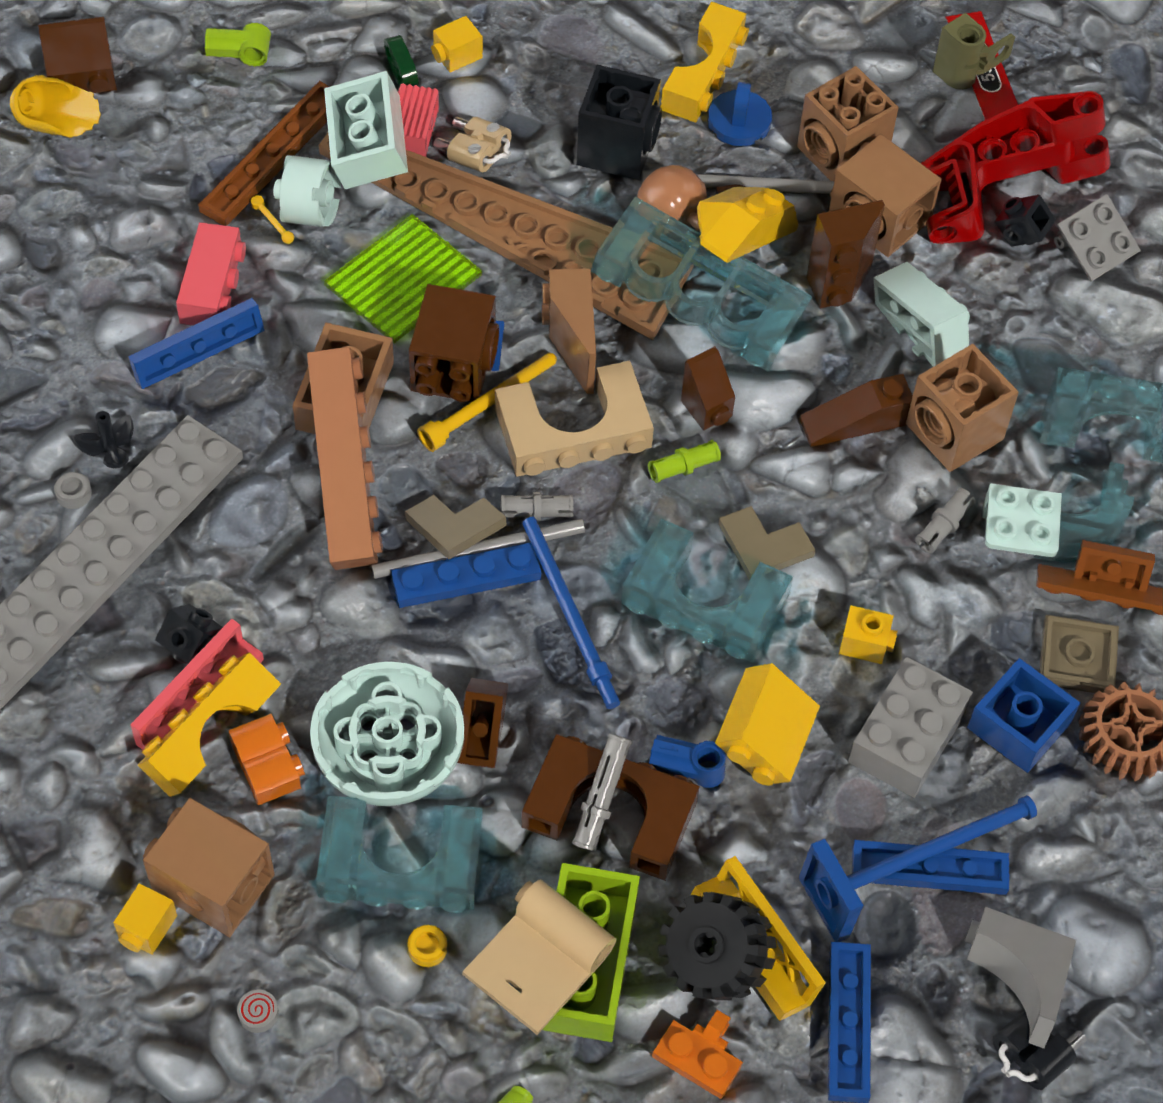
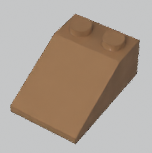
(570, 318)

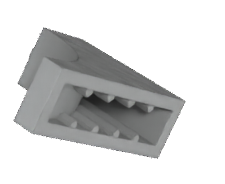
(1028, 961)

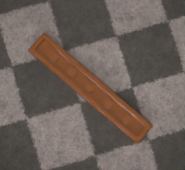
(266, 158)

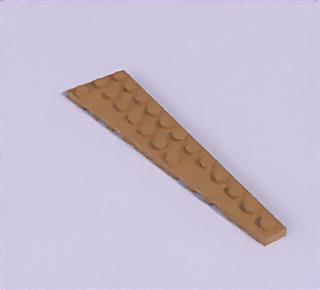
(527, 232)

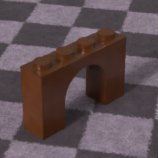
(664, 800)

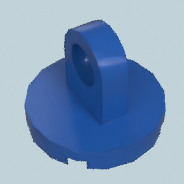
(740, 116)

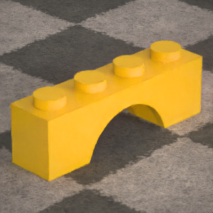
(691, 87)
(178, 756)

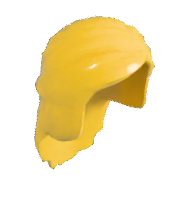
(54, 106)

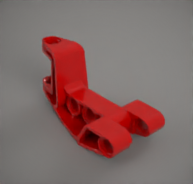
(1036, 135)

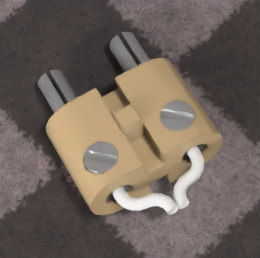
(478, 144)

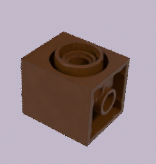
(453, 343)

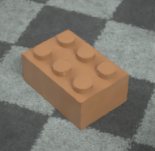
(376, 361)

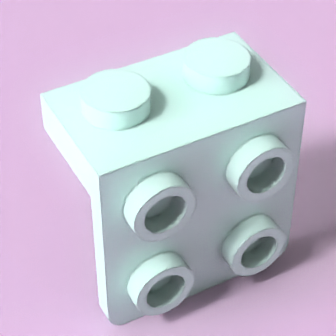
(1022, 520)

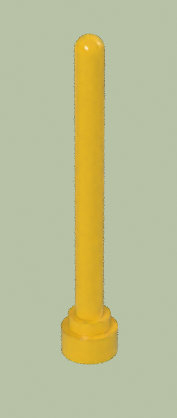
(434, 434)

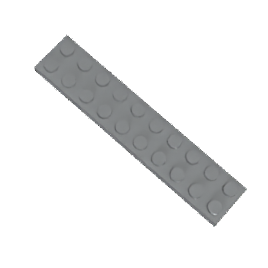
(108, 548)

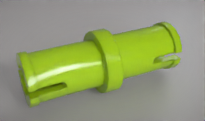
(684, 461)

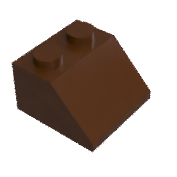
(79, 53)

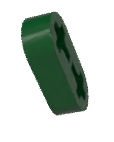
(400, 61)

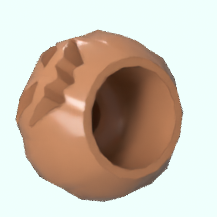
(674, 192)

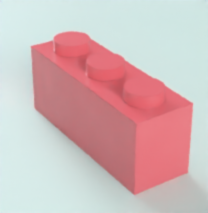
(210, 273)

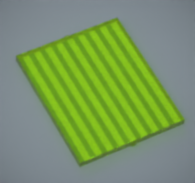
(392, 275)

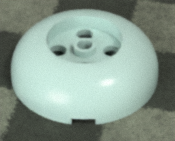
(387, 695)

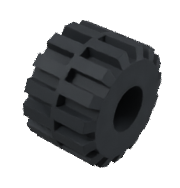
(738, 953)

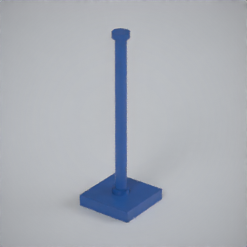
(835, 892)

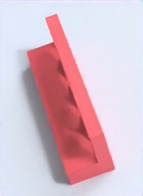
(184, 686)

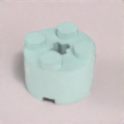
(307, 191)

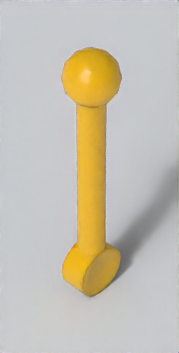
(257, 203)

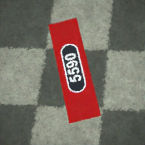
(992, 87)

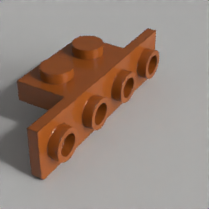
(1106, 575)

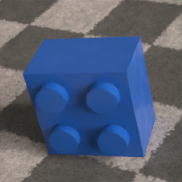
(1023, 715)

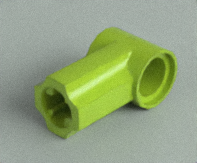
(247, 44)

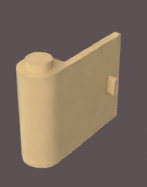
(543, 953)

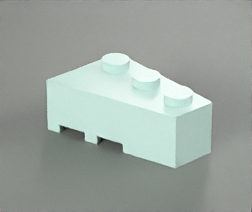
(923, 311)

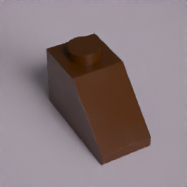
(707, 389)
(483, 722)

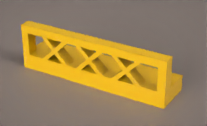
(784, 987)

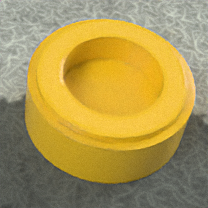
(427, 945)

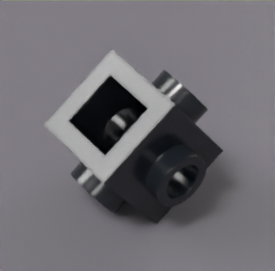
(1025, 220)
(187, 631)

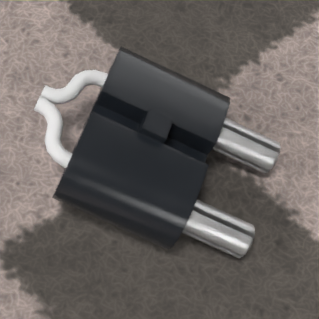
(1037, 1064)

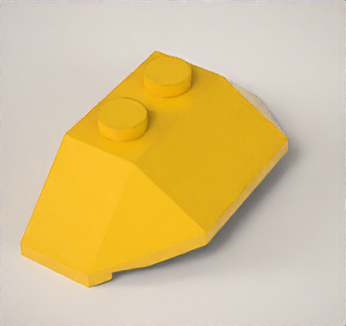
(744, 220)

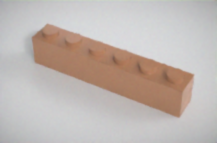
(342, 458)

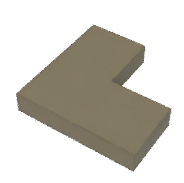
(451, 531)
(754, 545)

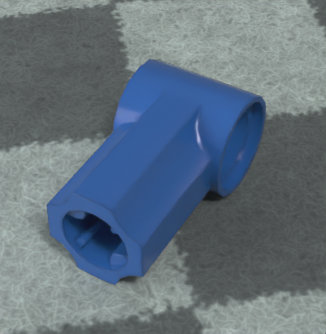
(685, 758)

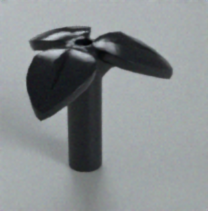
(110, 437)

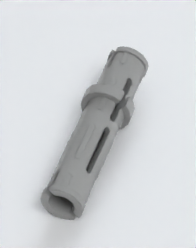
(599, 799)

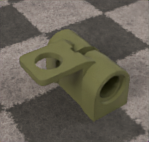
(963, 52)

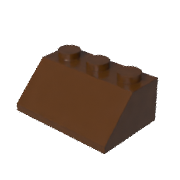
(843, 252)

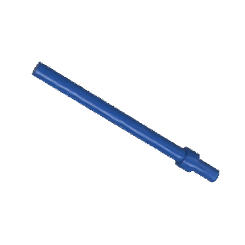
(597, 670)

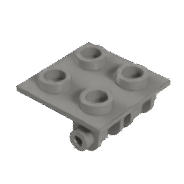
(1097, 237)

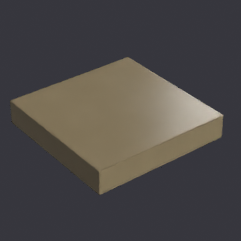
(1079, 653)

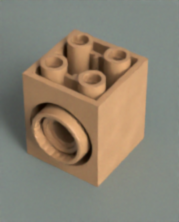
(842, 118)
(887, 174)
(961, 407)
(209, 866)

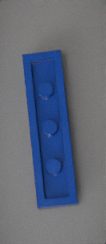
(196, 343)
(465, 575)
(949, 870)
(849, 1022)

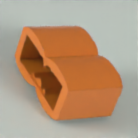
(266, 759)

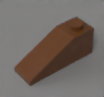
(859, 412)

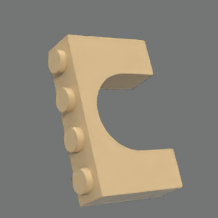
(540, 447)

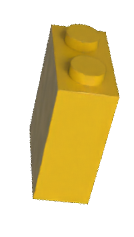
(767, 724)

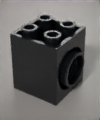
(618, 122)

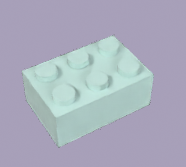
(365, 130)

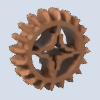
(1120, 740)

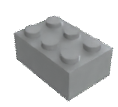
(910, 727)

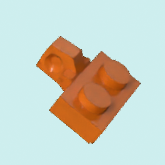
(700, 1054)

